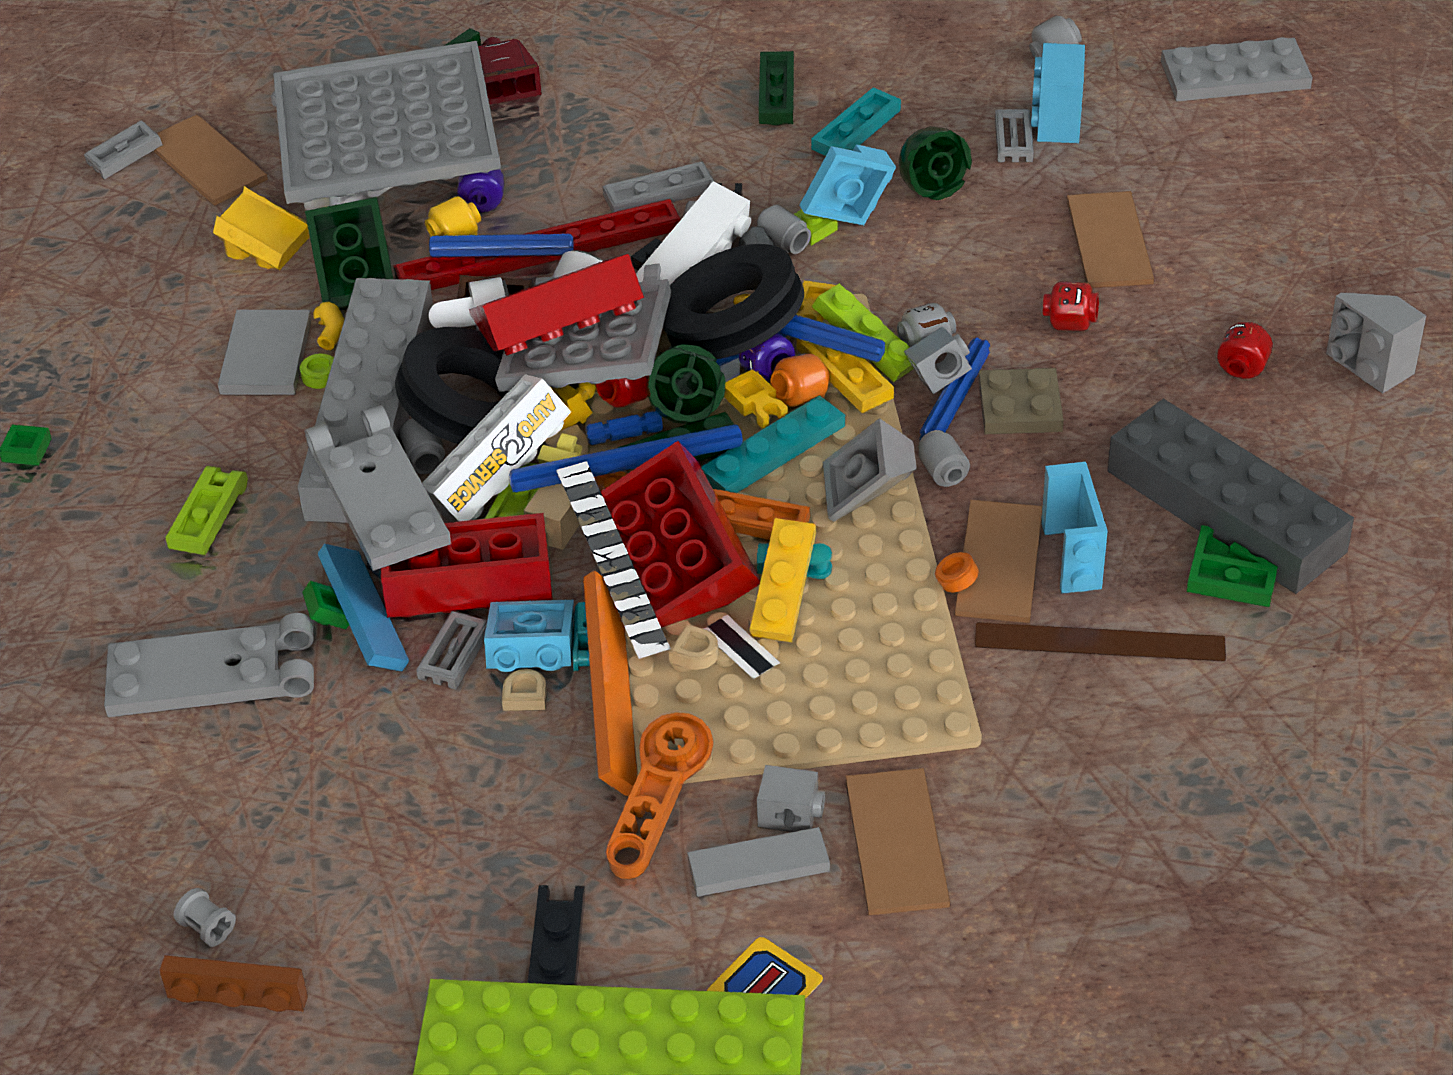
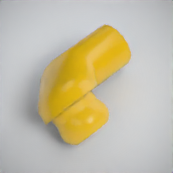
(333, 321)

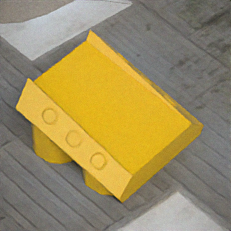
(260, 230)

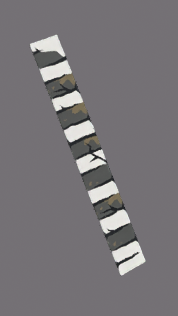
(613, 560)

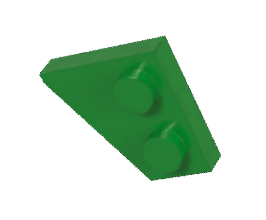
(1230, 572)

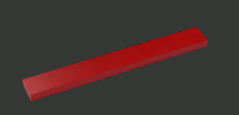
(588, 236)

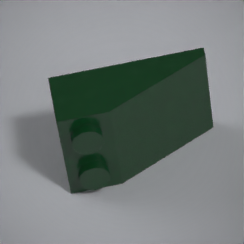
(348, 245)

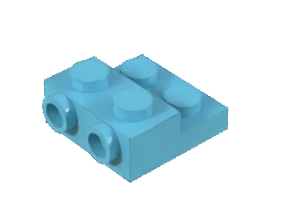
(848, 184)
(529, 635)

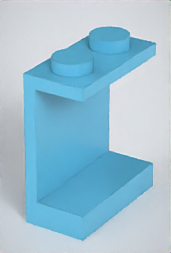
(1074, 509)

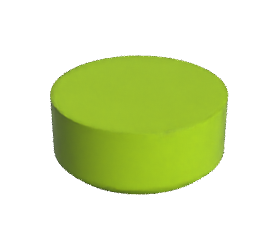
(316, 370)

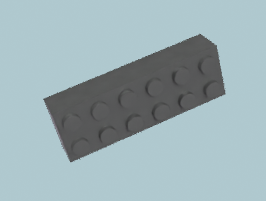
(1231, 491)

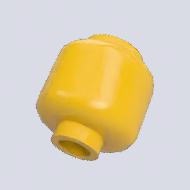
(453, 218)

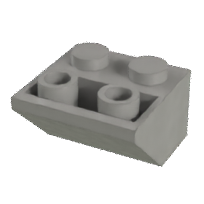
(1376, 337)

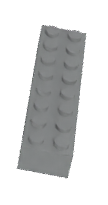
(363, 374)

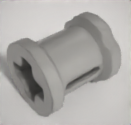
(204, 917)

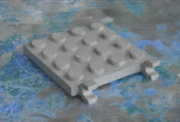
(601, 352)

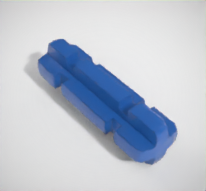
(624, 427)

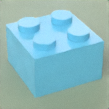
(1058, 92)

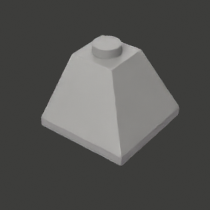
(866, 468)

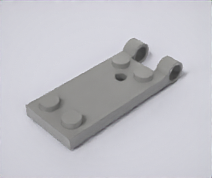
(383, 507)
(196, 672)

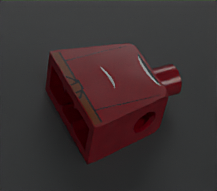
(508, 70)

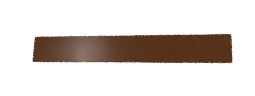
(1100, 641)

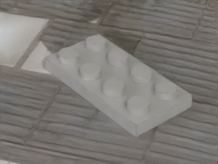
(1236, 69)

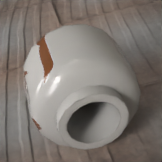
(923, 321)

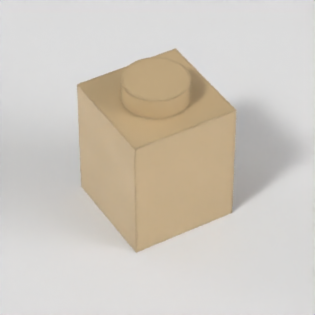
(558, 514)

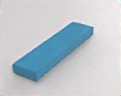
(363, 608)

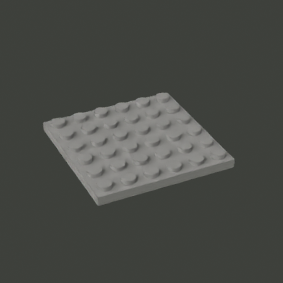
(384, 122)

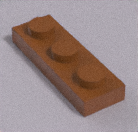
(233, 983)

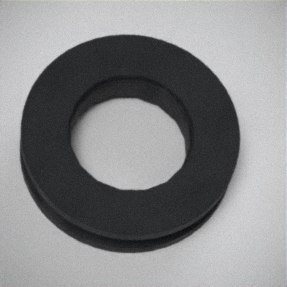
(746, 324)
(425, 393)

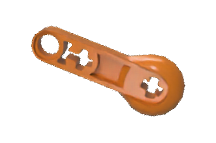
(658, 786)

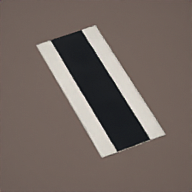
(742, 647)

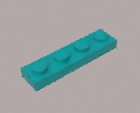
(774, 445)

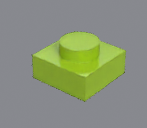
(818, 226)

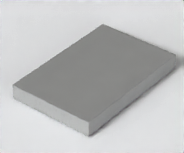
(265, 352)

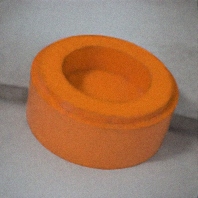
(956, 572)

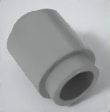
(784, 229)
(421, 447)
(943, 458)

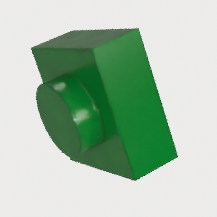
(25, 444)
(324, 605)

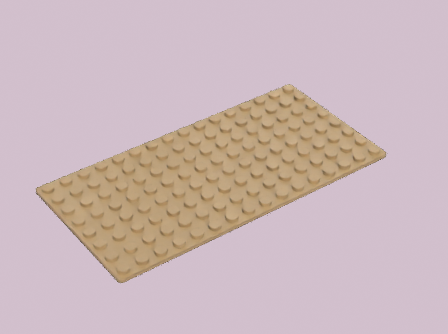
(871, 645)

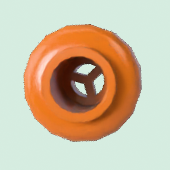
(800, 379)

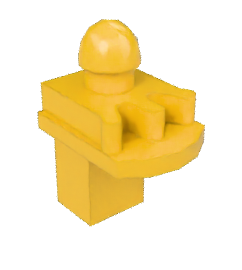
(575, 401)

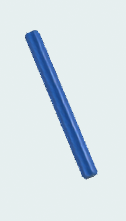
(625, 457)

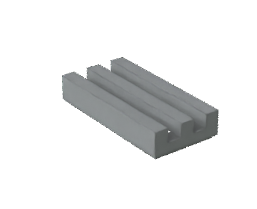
(123, 149)
(1014, 151)
(443, 673)

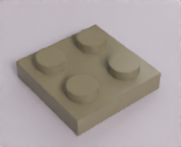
(1020, 401)

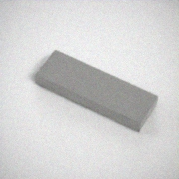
(668, 184)
(758, 861)

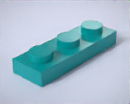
(857, 122)

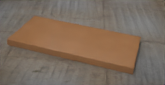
(207, 160)
(1110, 239)
(1005, 549)
(897, 842)

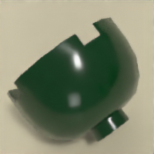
(934, 162)
(685, 384)

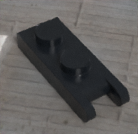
(556, 938)

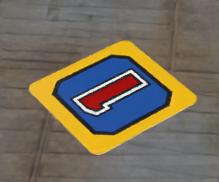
(767, 971)

